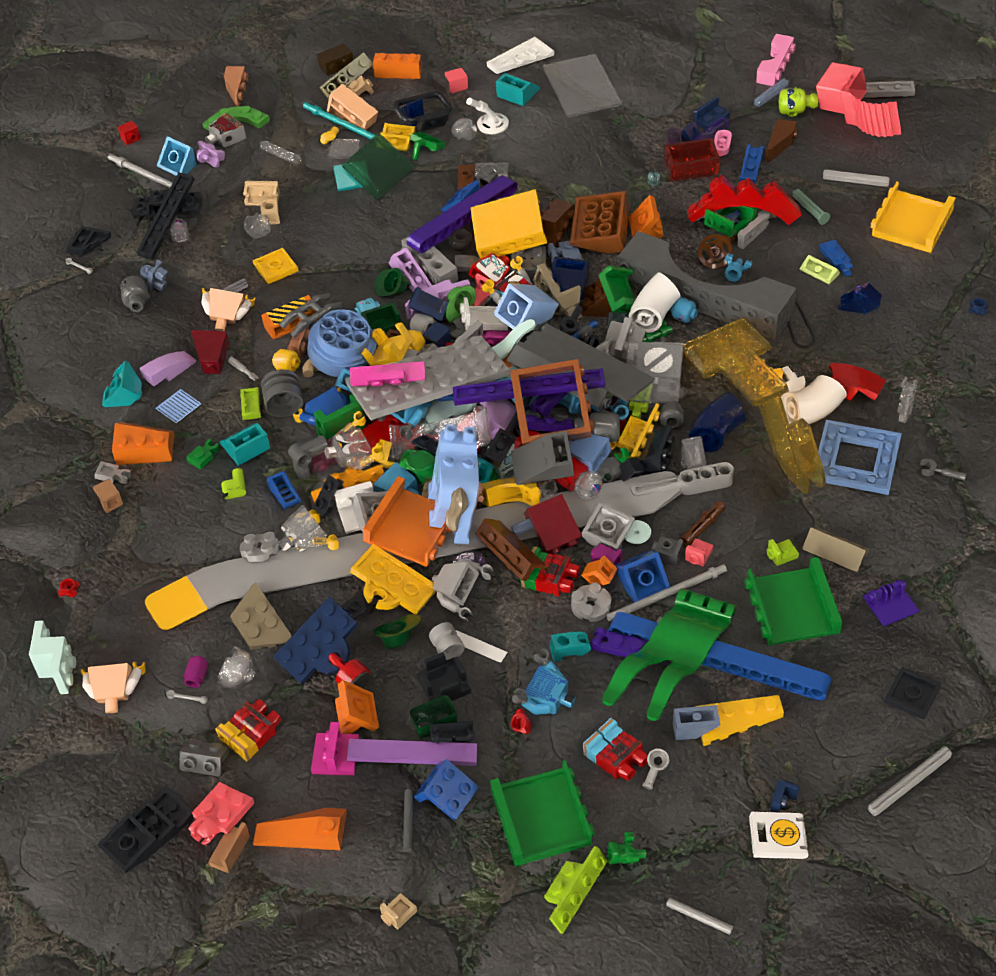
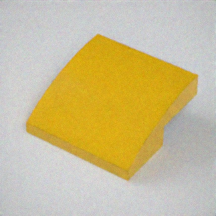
(398, 135)

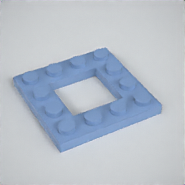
(886, 442)

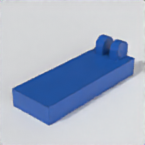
(751, 163)

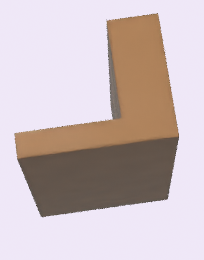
(229, 848)

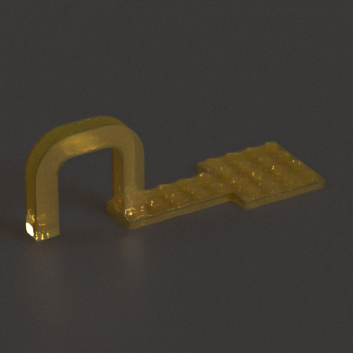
(736, 354)

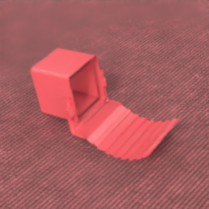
(842, 92)

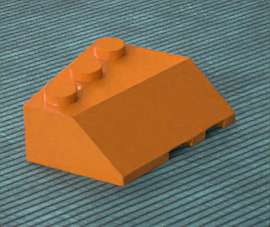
(141, 444)

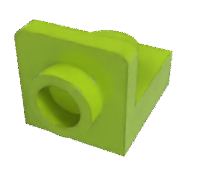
(781, 552)

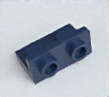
(710, 113)

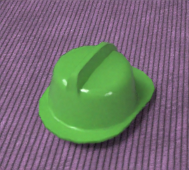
(456, 297)

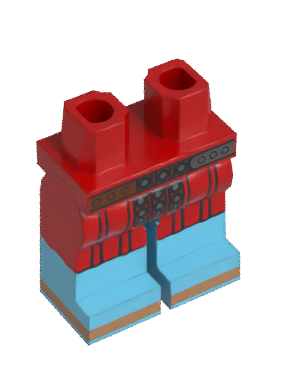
(615, 750)

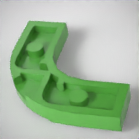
(241, 114)

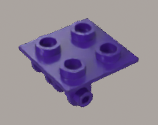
(891, 602)

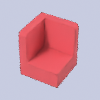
(457, 80)

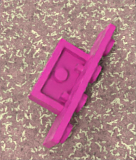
(386, 374)

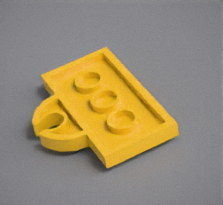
(392, 581)

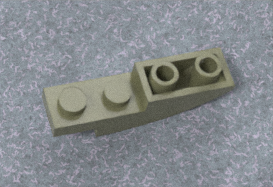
(347, 74)

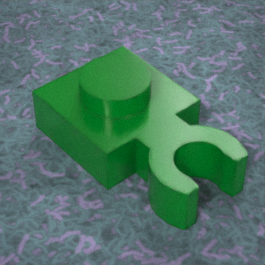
(202, 456)

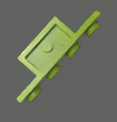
(573, 886)

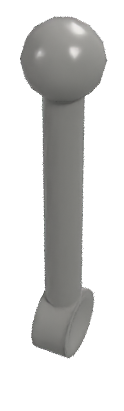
(69, 261)
(171, 694)

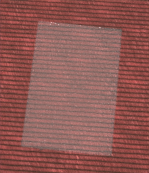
(581, 85)

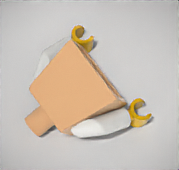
(225, 306)
(112, 683)

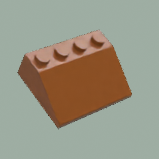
(601, 222)

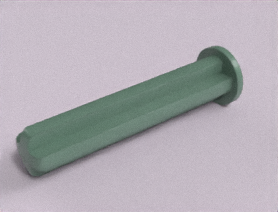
(808, 204)

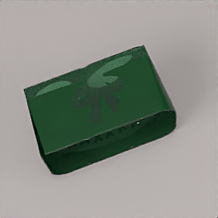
(435, 707)

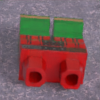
(554, 575)

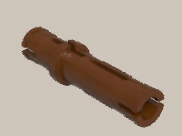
(708, 518)

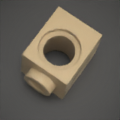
(270, 209)

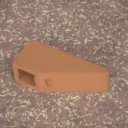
(235, 81)

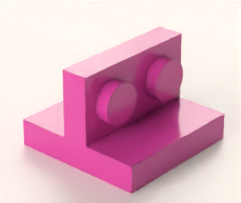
(332, 751)

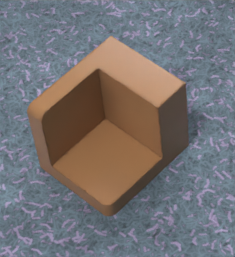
(108, 495)

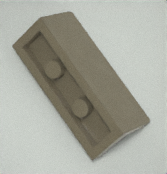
(835, 548)

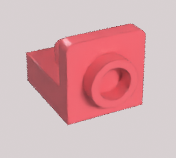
(698, 552)

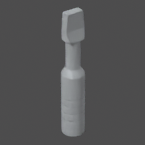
(242, 368)

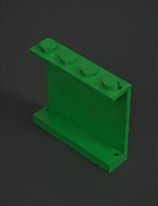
(794, 604)

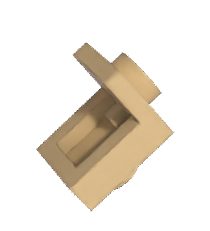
(360, 85)
(397, 911)

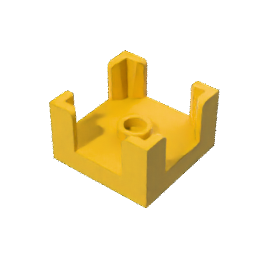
(389, 349)

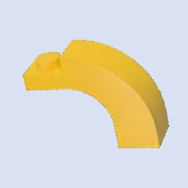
(506, 490)

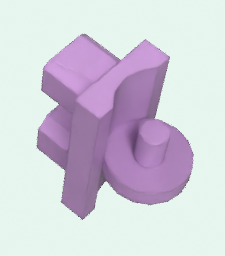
(209, 154)

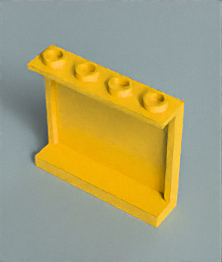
(911, 219)
(508, 225)

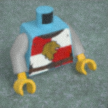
(514, 277)

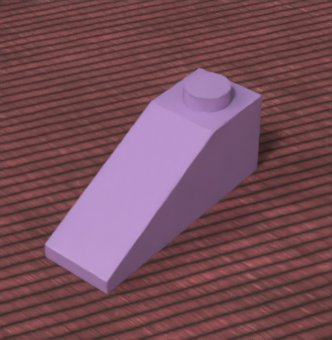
(408, 266)

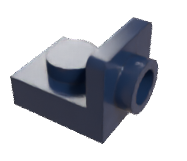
(783, 790)

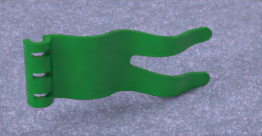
(681, 637)

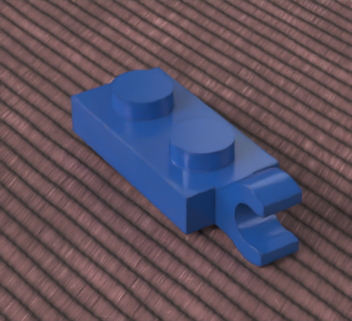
(836, 256)

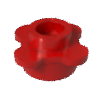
(68, 587)

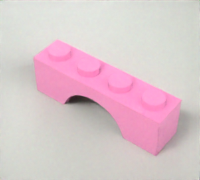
(771, 70)

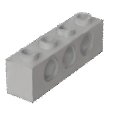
(433, 264)

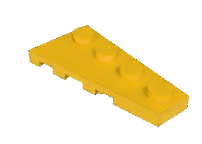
(742, 714)

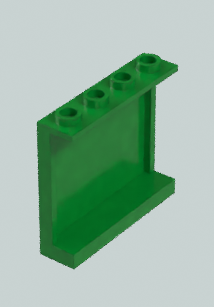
(542, 815)

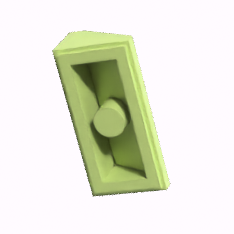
(819, 269)

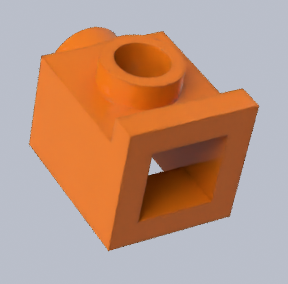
(600, 571)

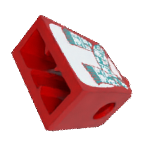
(491, 268)

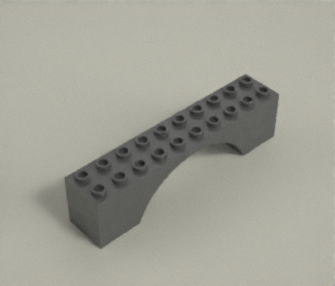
(761, 303)

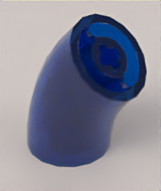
(718, 421)

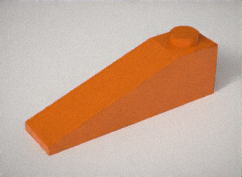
(310, 830)

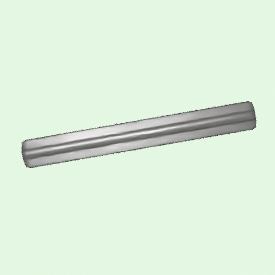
(909, 781)

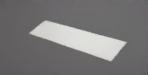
(482, 647)

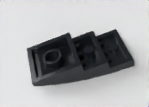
(146, 830)

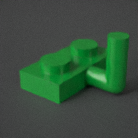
(423, 139)

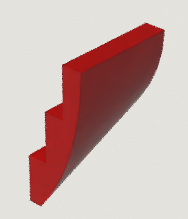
(857, 378)

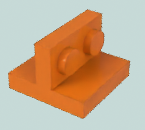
(646, 219)
(355, 708)

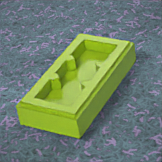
(250, 403)

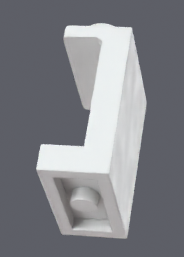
(484, 314)

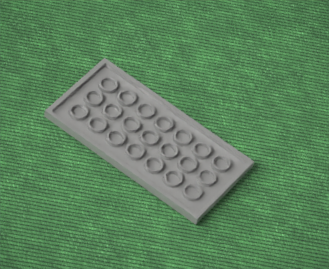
(446, 367)

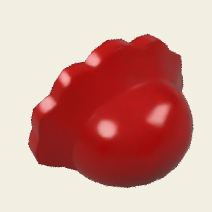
(521, 722)

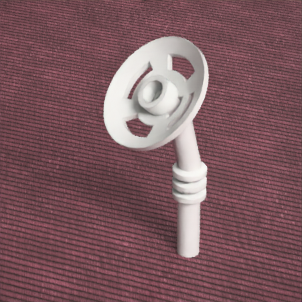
(490, 118)

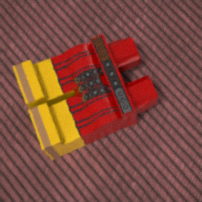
(249, 729)

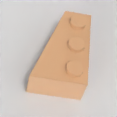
(351, 108)

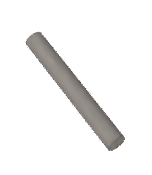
(700, 916)

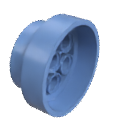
(338, 342)

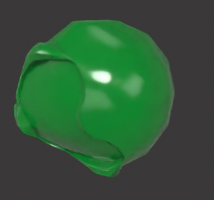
(419, 464)

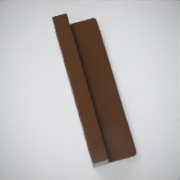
(508, 548)

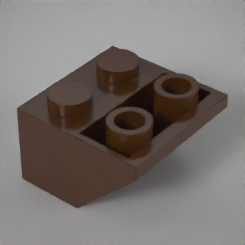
(595, 301)

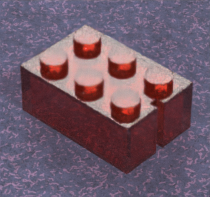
(691, 159)

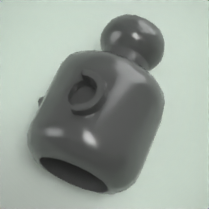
(134, 293)
(605, 424)

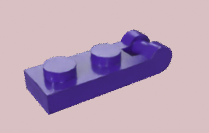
(544, 403)
(548, 424)
(616, 643)

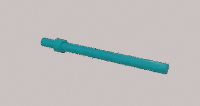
(316, 110)

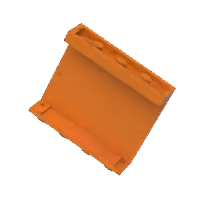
(403, 526)

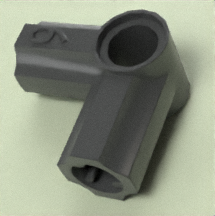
(303, 454)

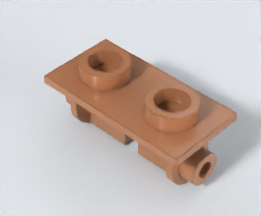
(300, 343)

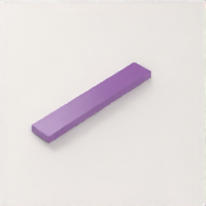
(411, 752)

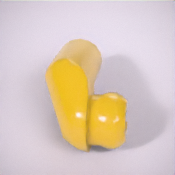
(329, 136)

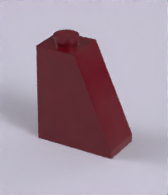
(211, 349)

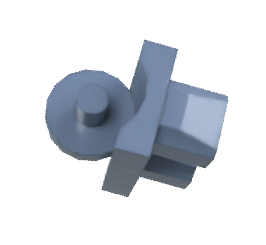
(155, 275)

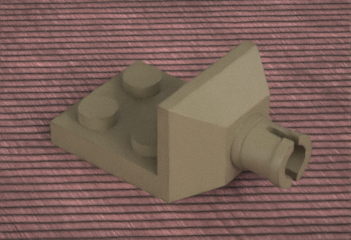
(567, 299)

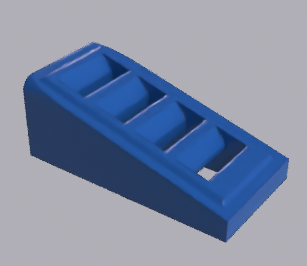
(280, 477)

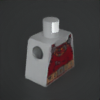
(225, 131)

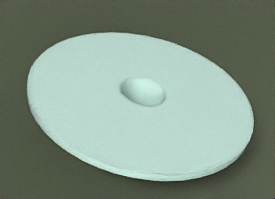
(638, 533)

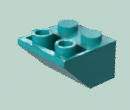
(515, 89)
(246, 443)

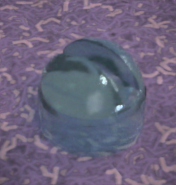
(650, 179)

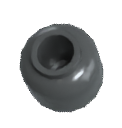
(671, 415)

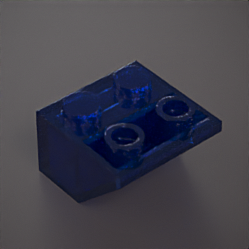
(570, 273)

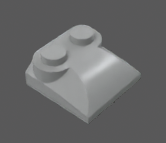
(365, 505)
(607, 527)

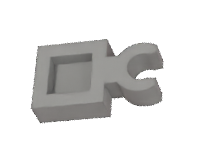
(112, 472)

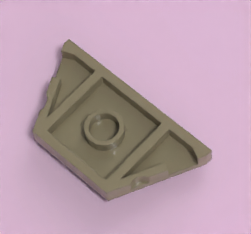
(259, 621)

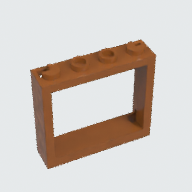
(573, 434)

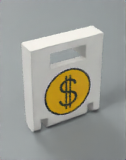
(783, 834)

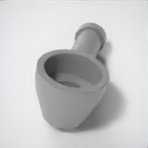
(654, 754)

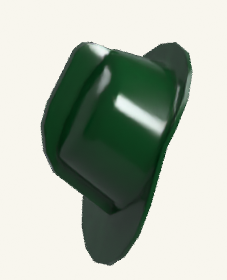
(391, 282)
(398, 631)

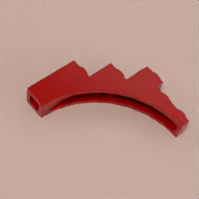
(747, 194)

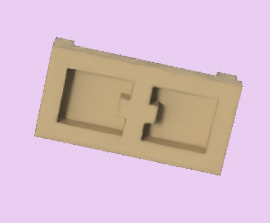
(259, 191)

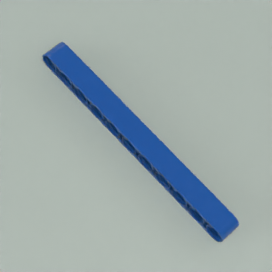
(740, 661)

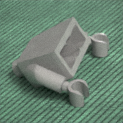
(456, 582)

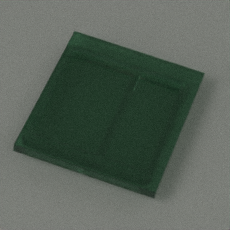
(378, 166)

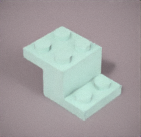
(52, 657)

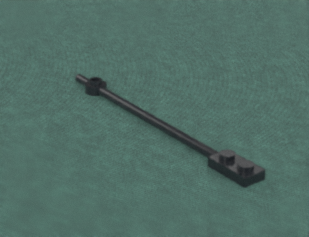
(504, 439)

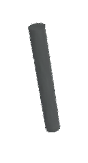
(408, 820)

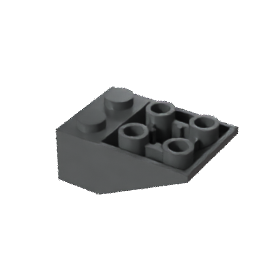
(543, 459)

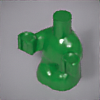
(624, 852)

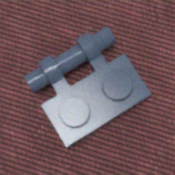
(564, 250)

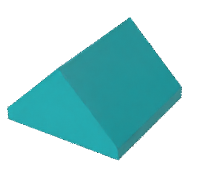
(344, 179)

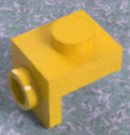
(386, 446)

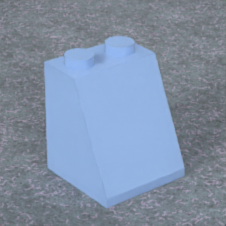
(524, 303)

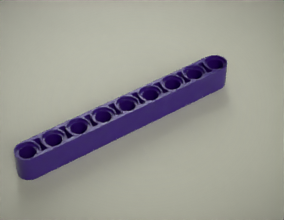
(459, 215)

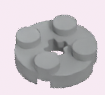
(259, 547)
(587, 593)

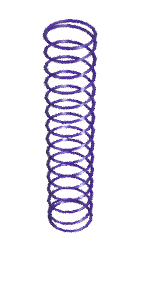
(702, 133)

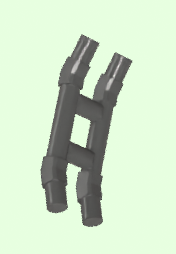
(306, 320)

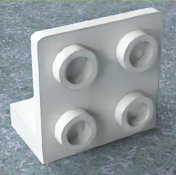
(345, 505)

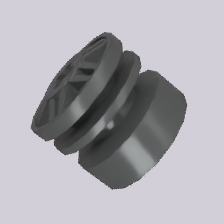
(281, 393)

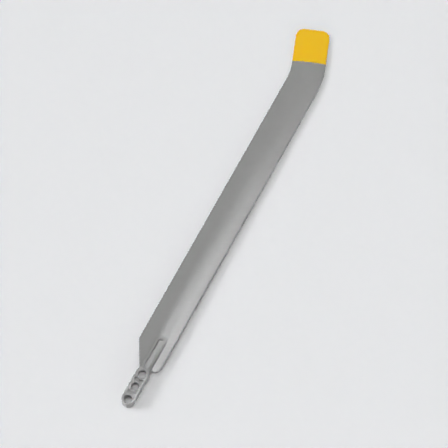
(318, 563)

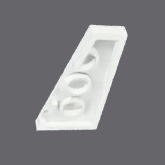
(523, 54)

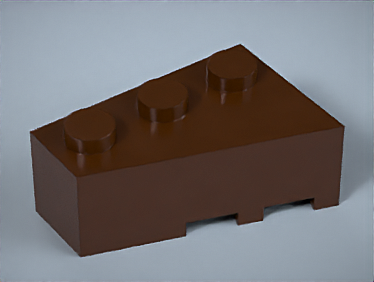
(557, 220)

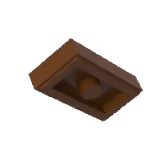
(466, 175)

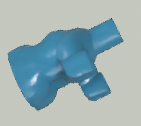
(735, 269)

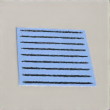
(178, 406)

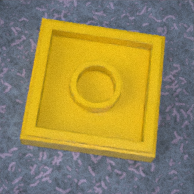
(275, 265)

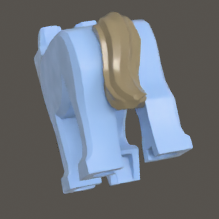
(455, 482)

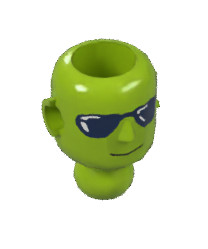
(795, 101)

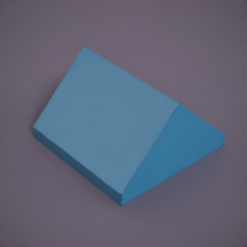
(176, 157)

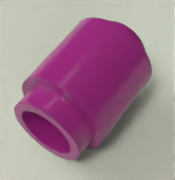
(195, 671)

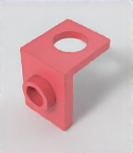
(481, 296)

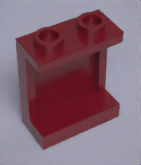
(554, 524)

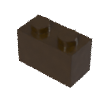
(335, 59)

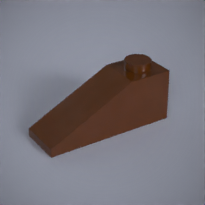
(781, 138)

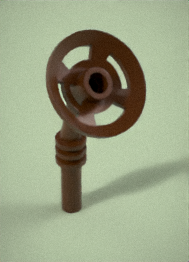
(715, 249)

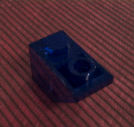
(413, 109)
(860, 300)

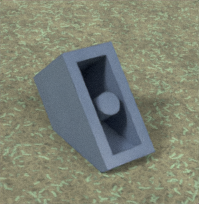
(694, 721)

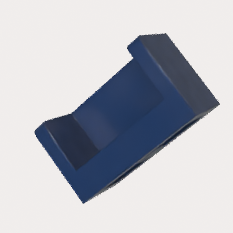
(428, 304)

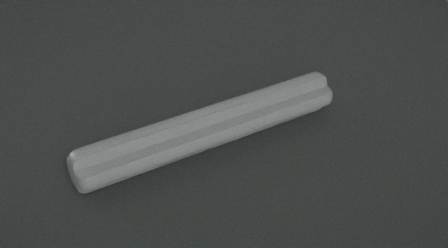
(856, 178)

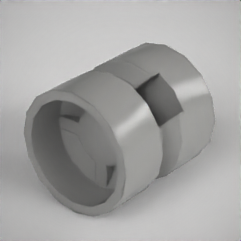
(446, 640)

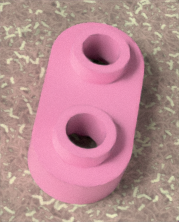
(723, 141)

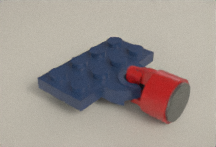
(323, 647)

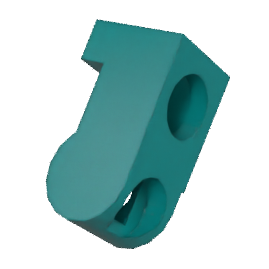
(569, 644)

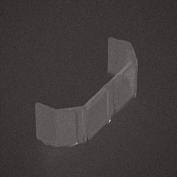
(478, 420)

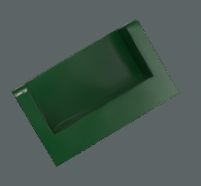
(383, 317)

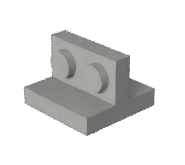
(623, 334)

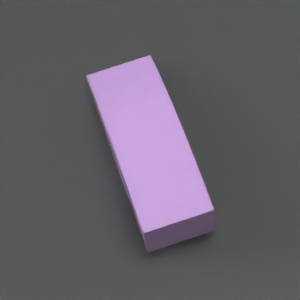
(166, 367)

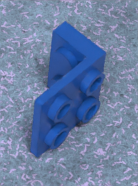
(447, 789)

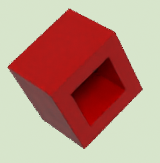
(129, 132)

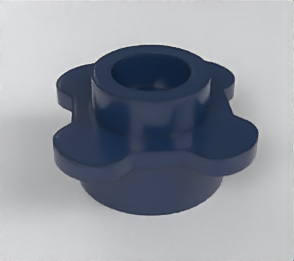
(978, 306)

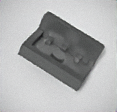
(203, 757)

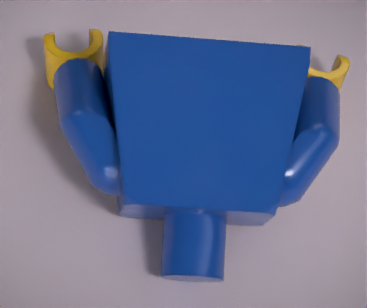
(327, 402)

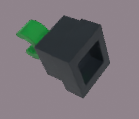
(631, 466)

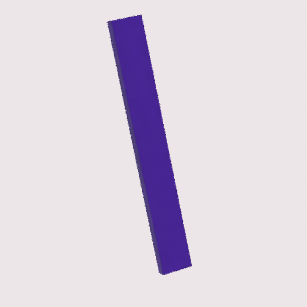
(529, 387)

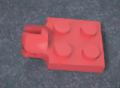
(219, 812)

